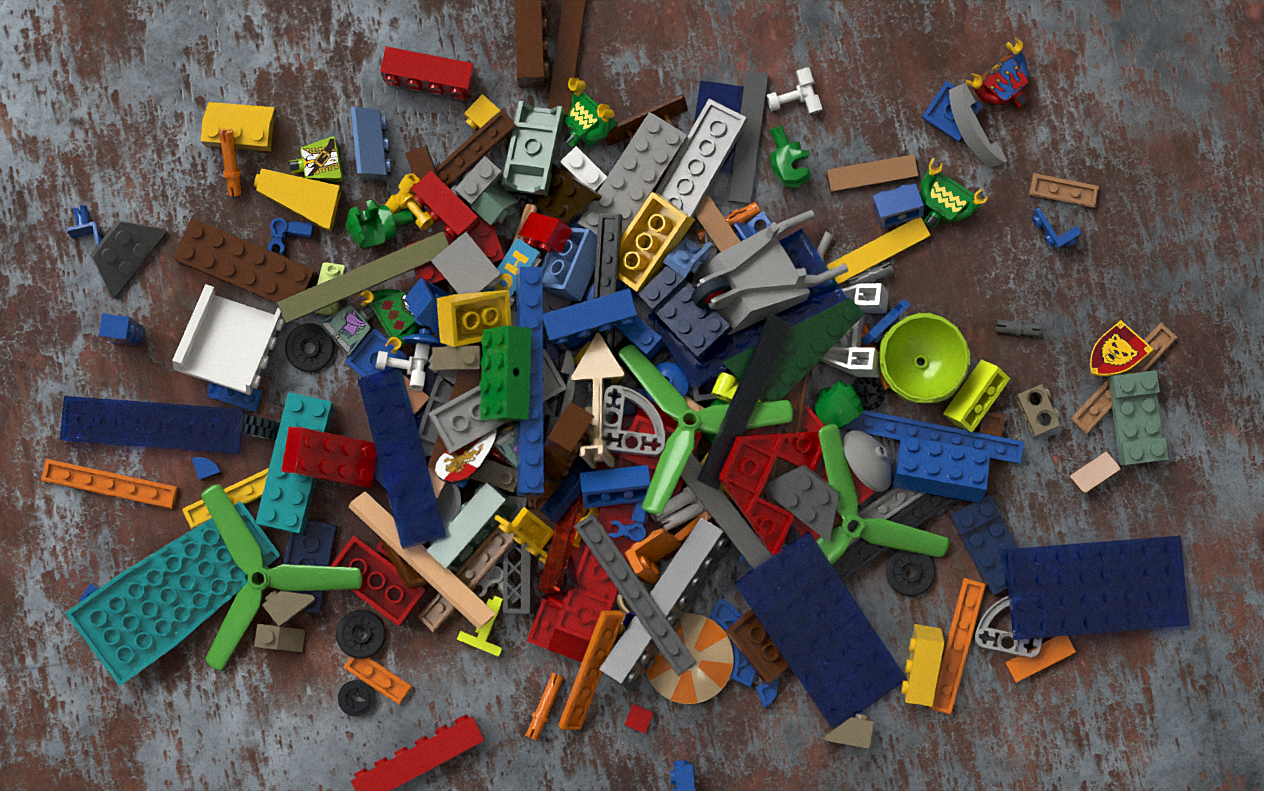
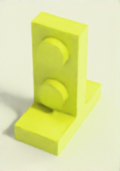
(481, 641)

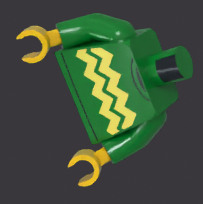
(586, 117)
(946, 198)

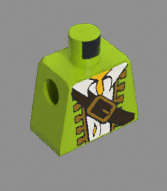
(320, 161)

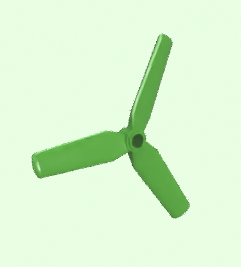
(681, 442)
(873, 530)
(249, 558)

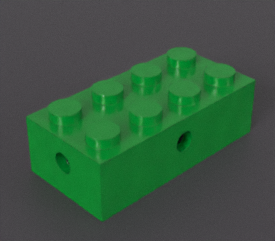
(505, 374)

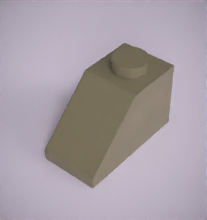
(456, 358)
(286, 605)
(279, 638)
(852, 732)

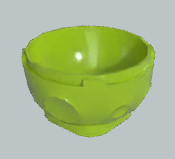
(941, 348)

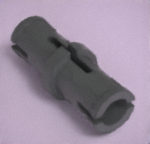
(872, 276)
(1018, 328)

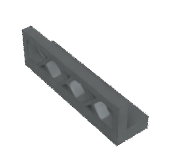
(526, 584)

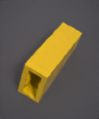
(305, 197)

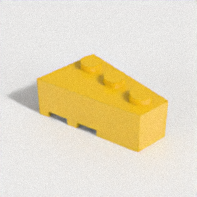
(923, 665)

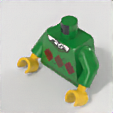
(393, 314)

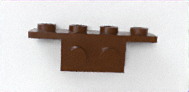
(630, 126)

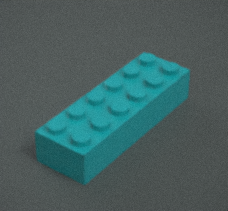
(286, 495)

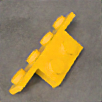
(528, 530)

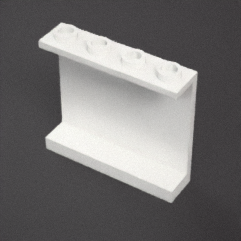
(227, 342)

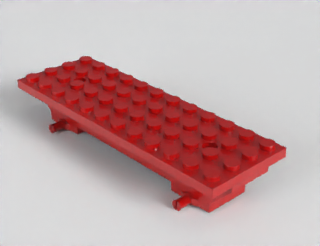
(569, 619)

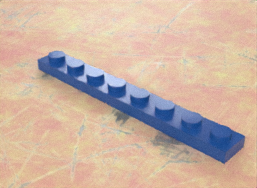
(893, 427)

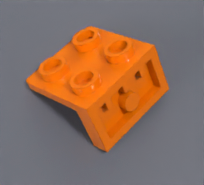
(647, 552)

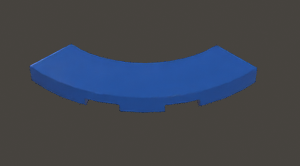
(725, 616)

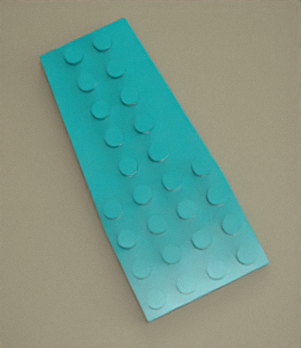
(163, 598)

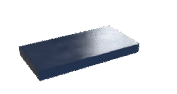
(313, 550)

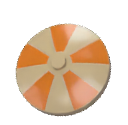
(714, 665)

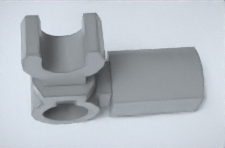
(494, 577)

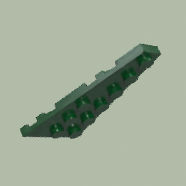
(801, 348)

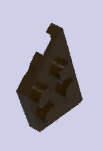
(566, 196)

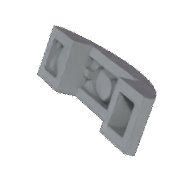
(970, 128)
(566, 366)

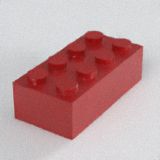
(427, 73)
(486, 239)
(329, 457)
(380, 581)

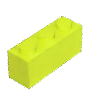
(976, 396)

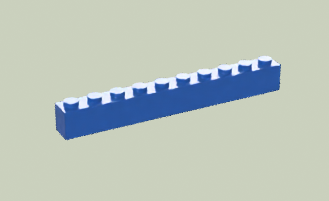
(530, 431)

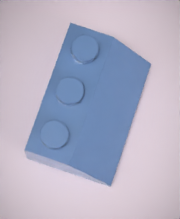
(370, 143)
(569, 272)

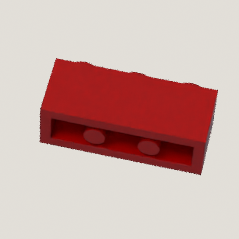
(444, 205)

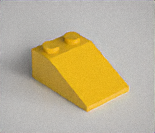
(468, 314)

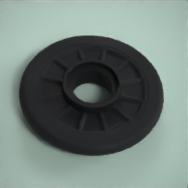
(297, 340)
(903, 584)
(360, 648)

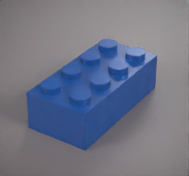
(941, 469)

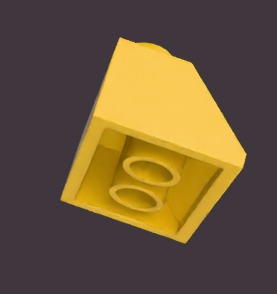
(250, 125)

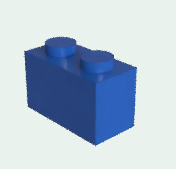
(898, 205)

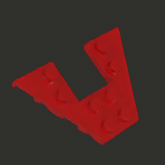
(749, 469)

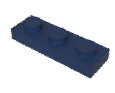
(566, 492)

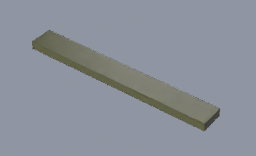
(362, 278)

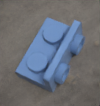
(687, 257)

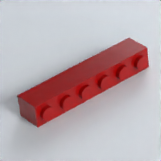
(421, 758)

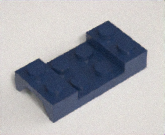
(671, 300)
(985, 540)

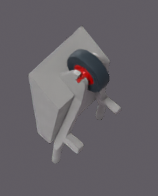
(756, 278)

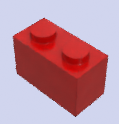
(545, 232)

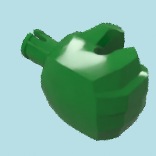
(783, 158)
(375, 224)
(838, 405)

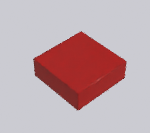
(638, 718)

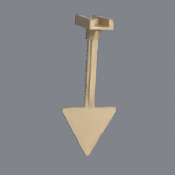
(597, 365)

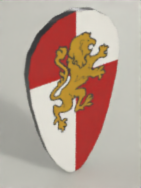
(466, 460)

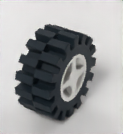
(259, 427)

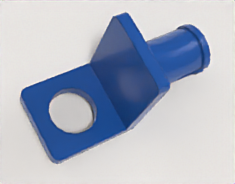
(83, 226)
(748, 229)

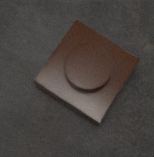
(992, 424)

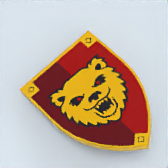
(1118, 351)

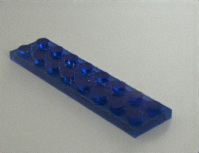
(151, 424)
(401, 458)

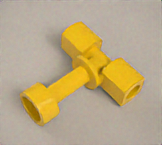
(404, 199)

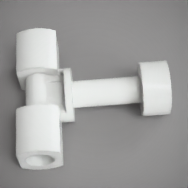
(803, 92)
(414, 366)

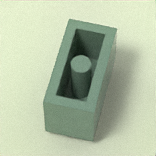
(495, 204)

